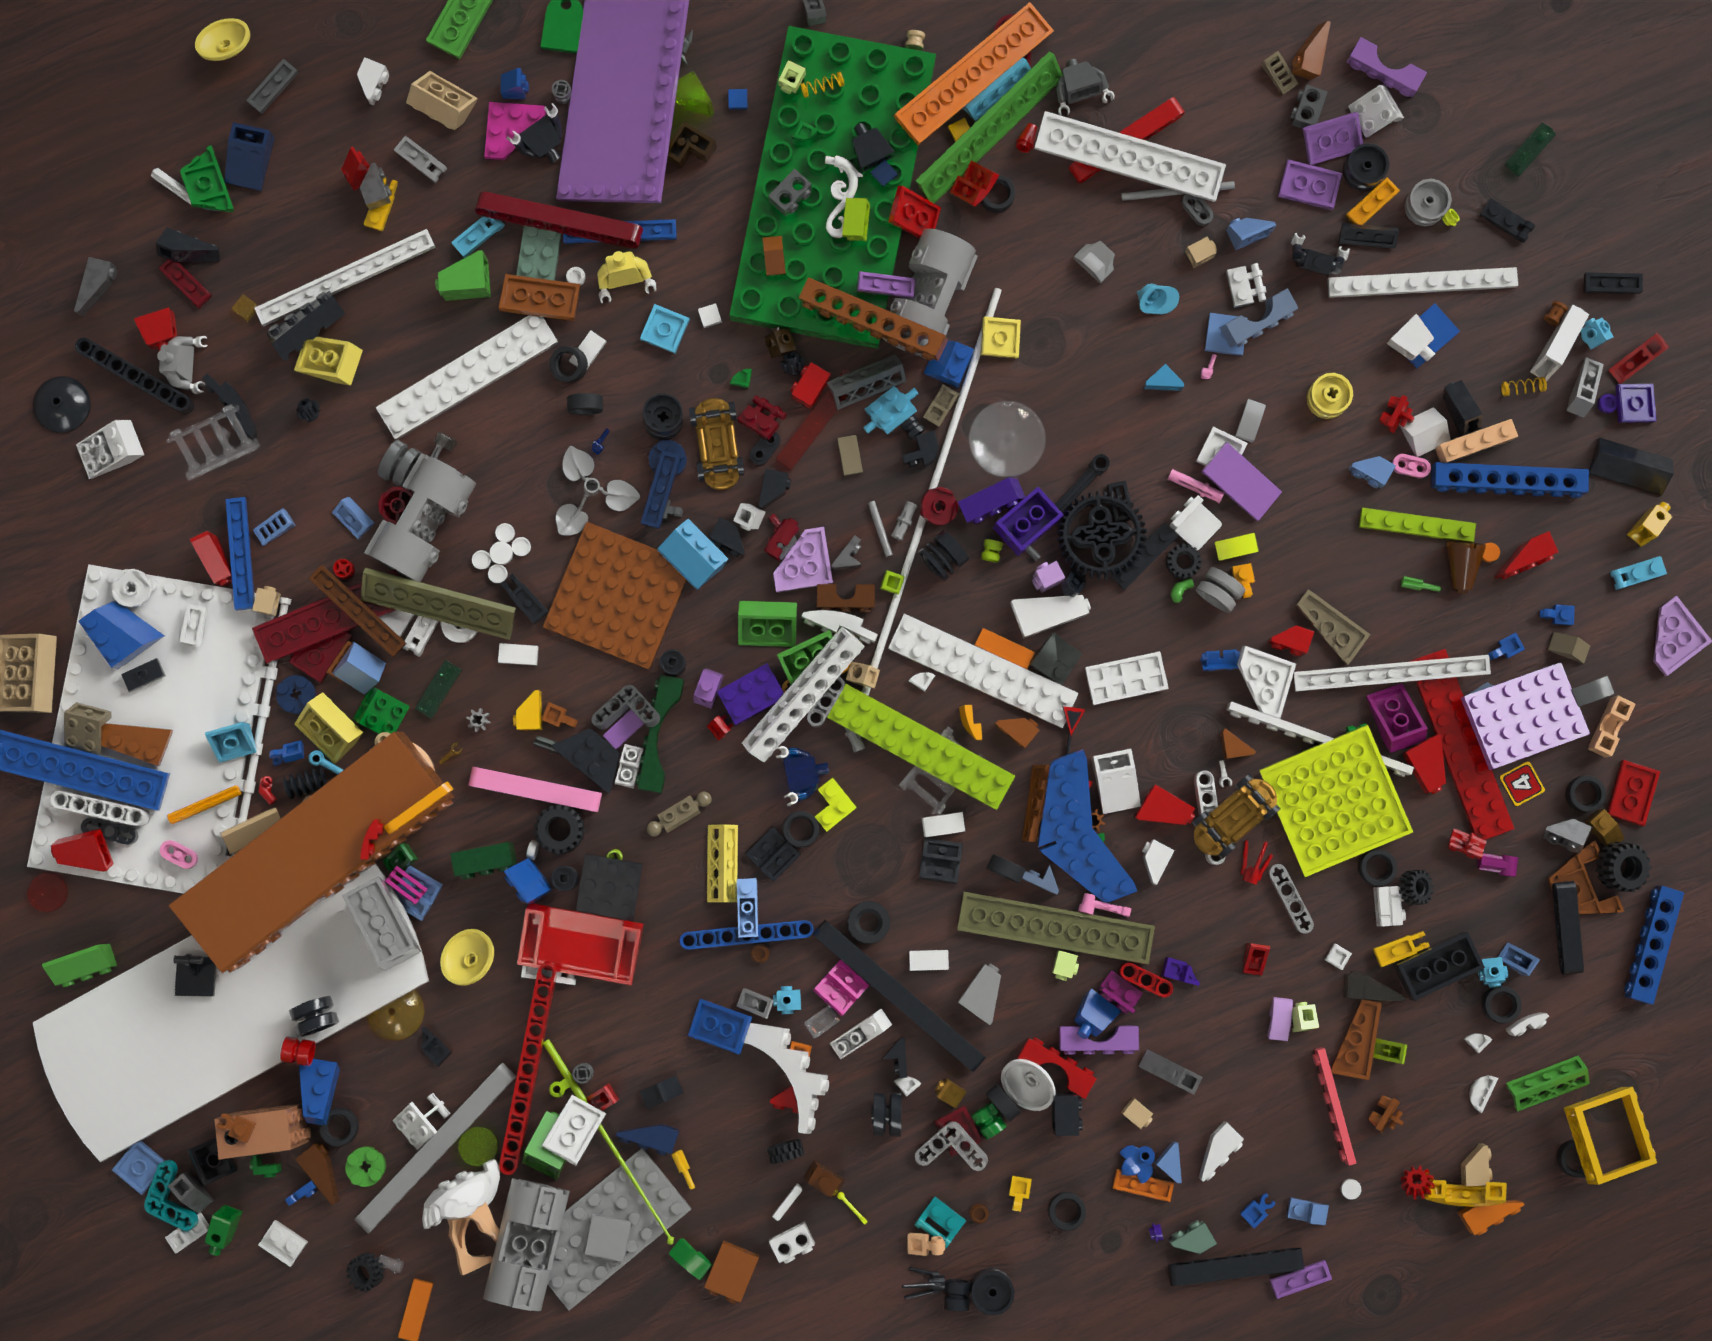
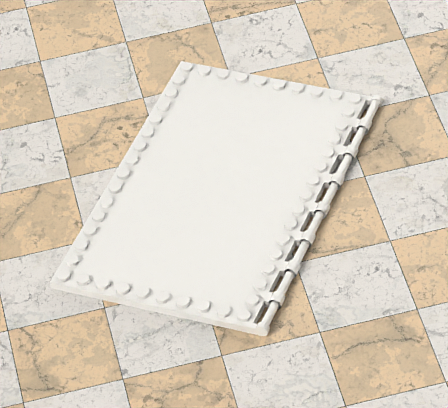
(201, 692)

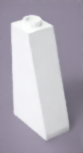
(1560, 343)
(1041, 614)

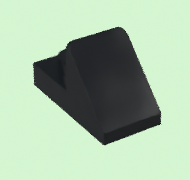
(898, 1051)
(661, 1092)

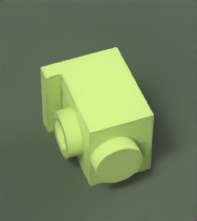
(791, 71)
(1304, 1017)

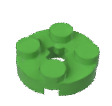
(358, 1175)

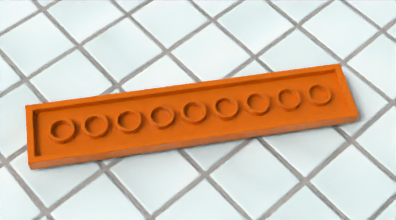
(973, 73)

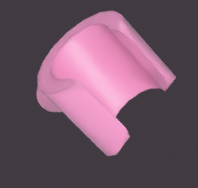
(1207, 372)

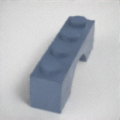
(1240, 328)

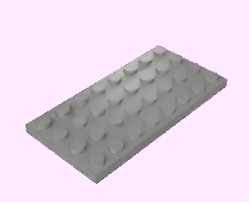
(577, 1274)

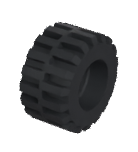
(542, 829)
(1636, 866)

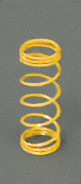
(805, 88)
(1505, 386)

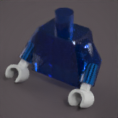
(801, 773)

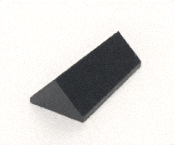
(1631, 466)

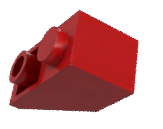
(1294, 639)
(785, 1099)

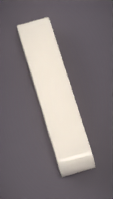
(1201, 789)
(91, 804)

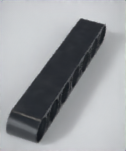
(126, 371)
(1236, 1266)

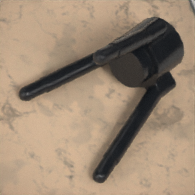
(935, 1283)

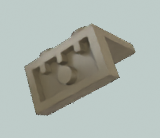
(83, 727)

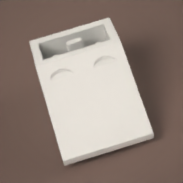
(110, 448)
(1116, 781)

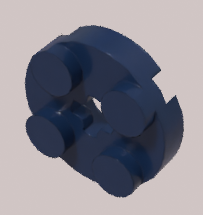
(668, 446)
(285, 691)

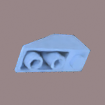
(747, 907)

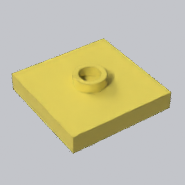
(1000, 337)

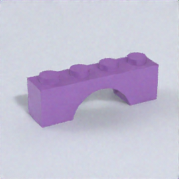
(1365, 58)
(1124, 1038)

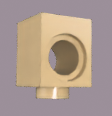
(1201, 251)
(266, 601)
(863, 674)
(1137, 1113)

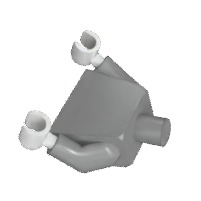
(177, 362)

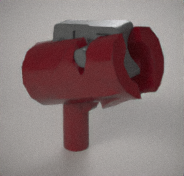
(783, 537)

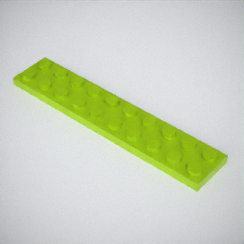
(921, 747)

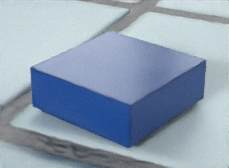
(737, 99)

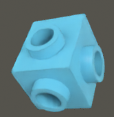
(1596, 332)
(1493, 965)
(794, 995)

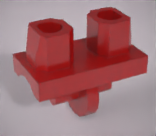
(1400, 406)
(1467, 844)

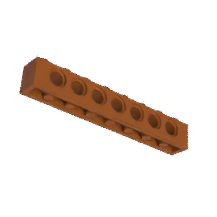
(814, 290)

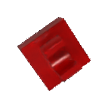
(719, 727)

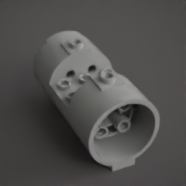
(939, 267)
(435, 492)
(526, 1245)

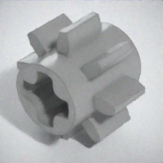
(484, 721)

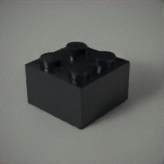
(1066, 1114)

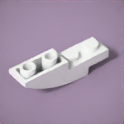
(834, 620)

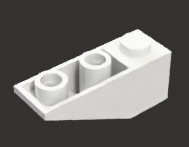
(861, 1033)
(1219, 1147)

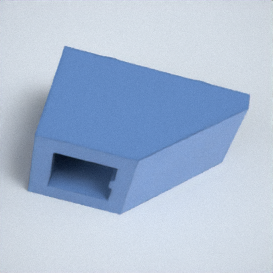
(1374, 470)

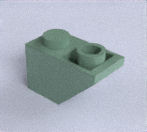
(1194, 1239)

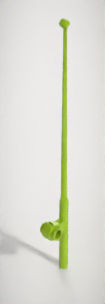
(569, 1082)

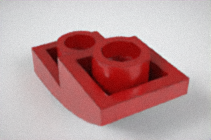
(374, 831)

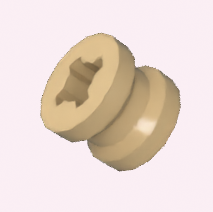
(915, 40)

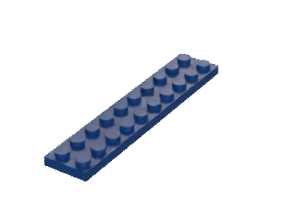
(82, 770)

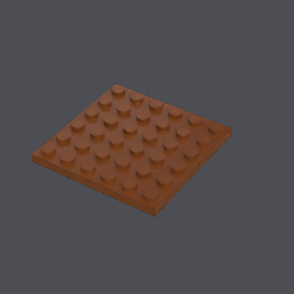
(616, 596)

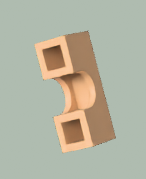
(1614, 716)

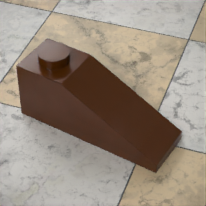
(318, 1167)

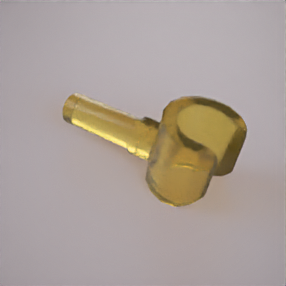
(451, 753)

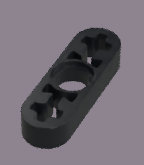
(124, 829)

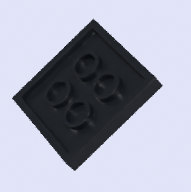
(609, 887)

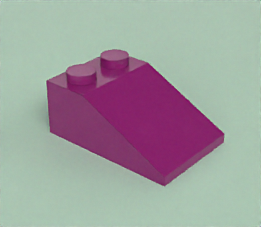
(1397, 718)

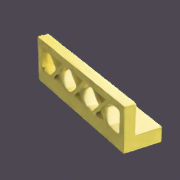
(725, 863)

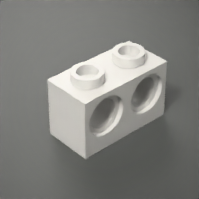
(789, 1237)

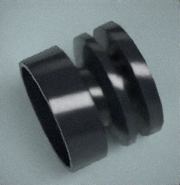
(658, 406)
(942, 556)

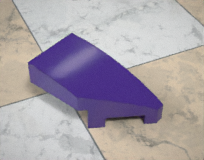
(1179, 971)

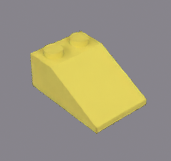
(329, 360)

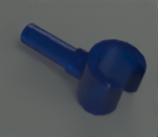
(597, 447)

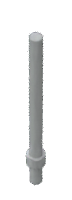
(1165, 192)

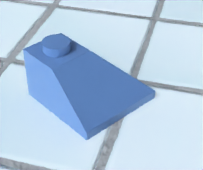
(1248, 231)

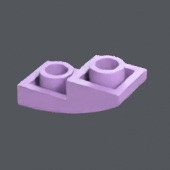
(1280, 1019)

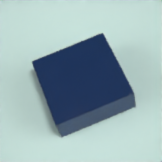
(883, 173)

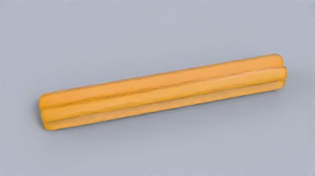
(204, 804)

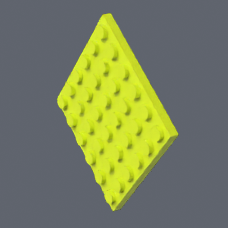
(1336, 801)

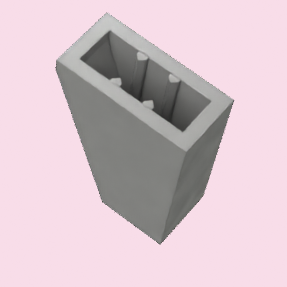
(982, 993)

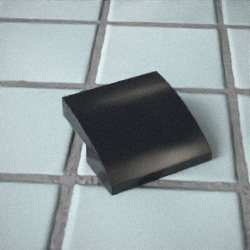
(772, 853)
(940, 861)

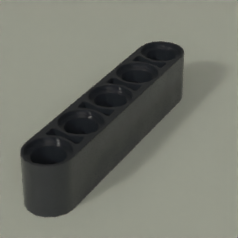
(1568, 927)

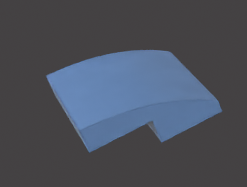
(426, 901)

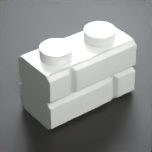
(1388, 906)

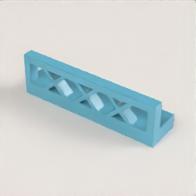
(996, 90)

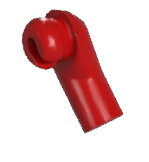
(264, 790)

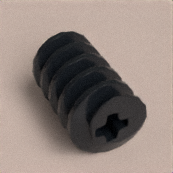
(304, 784)

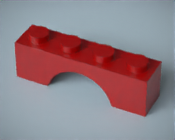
(1078, 1080)

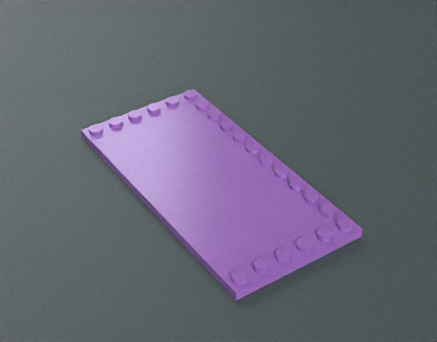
(622, 101)

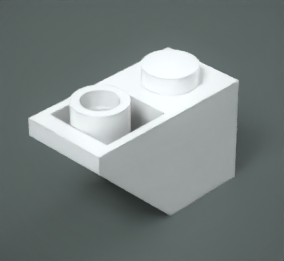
(372, 77)

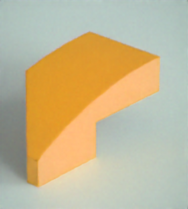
(967, 720)

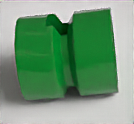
(988, 1120)

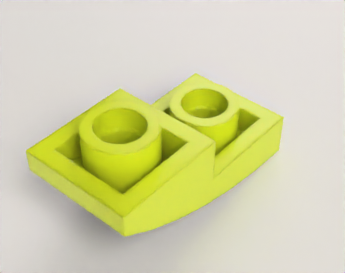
(1236, 546)

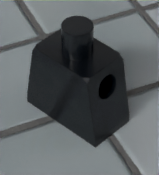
(870, 148)

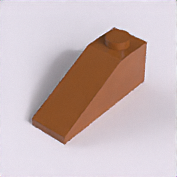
(1310, 56)

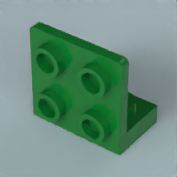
(380, 712)

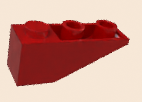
(355, 168)

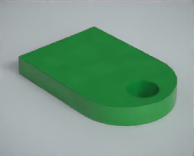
(562, 27)

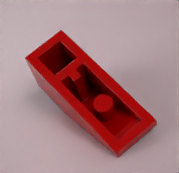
(1638, 358)

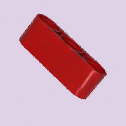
(1154, 983)

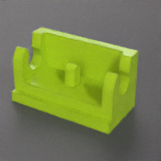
(856, 219)

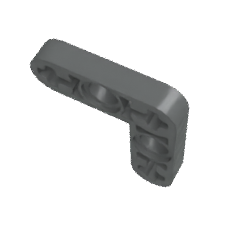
(630, 702)

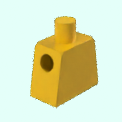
(1650, 524)

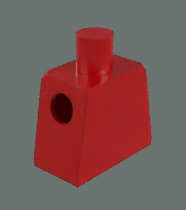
(157, 327)

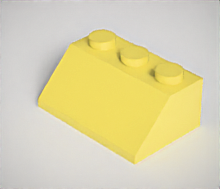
(328, 727)

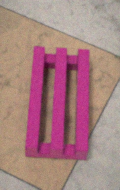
(423, 889)

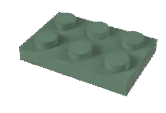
(539, 253)

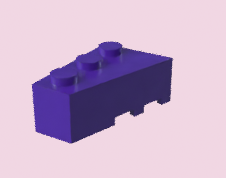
(992, 500)

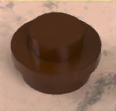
(759, 953)
(979, 1213)

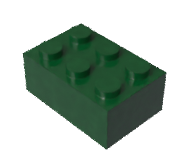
(483, 860)

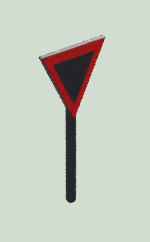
(1072, 718)

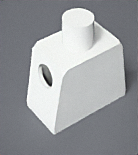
(1413, 340)

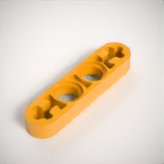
(418, 808)

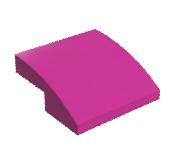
(841, 987)

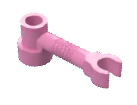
(1089, 904)

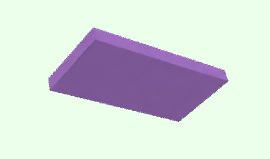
(1241, 481)

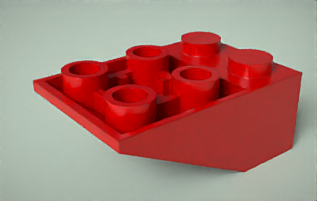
(1536, 550)

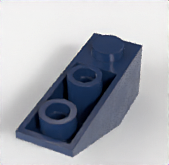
(654, 1136)

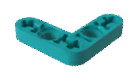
(161, 1199)

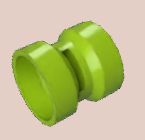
(991, 550)

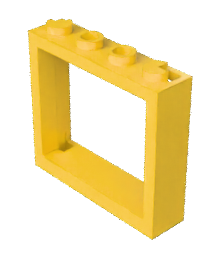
(1584, 1142)

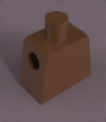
(824, 1179)

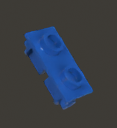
(1213, 661)

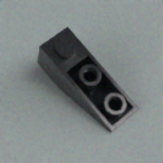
(183, 248)

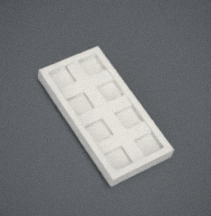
(1126, 678)

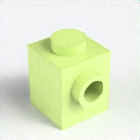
(1065, 965)

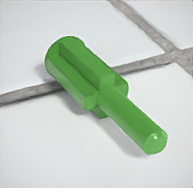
(1417, 584)

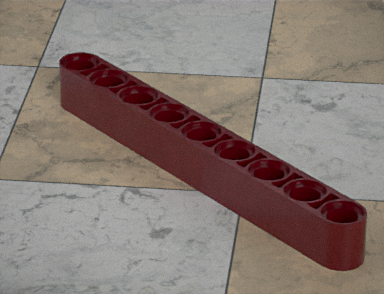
(559, 220)

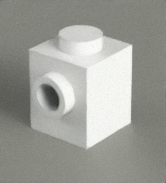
(749, 516)

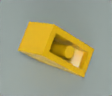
(529, 714)

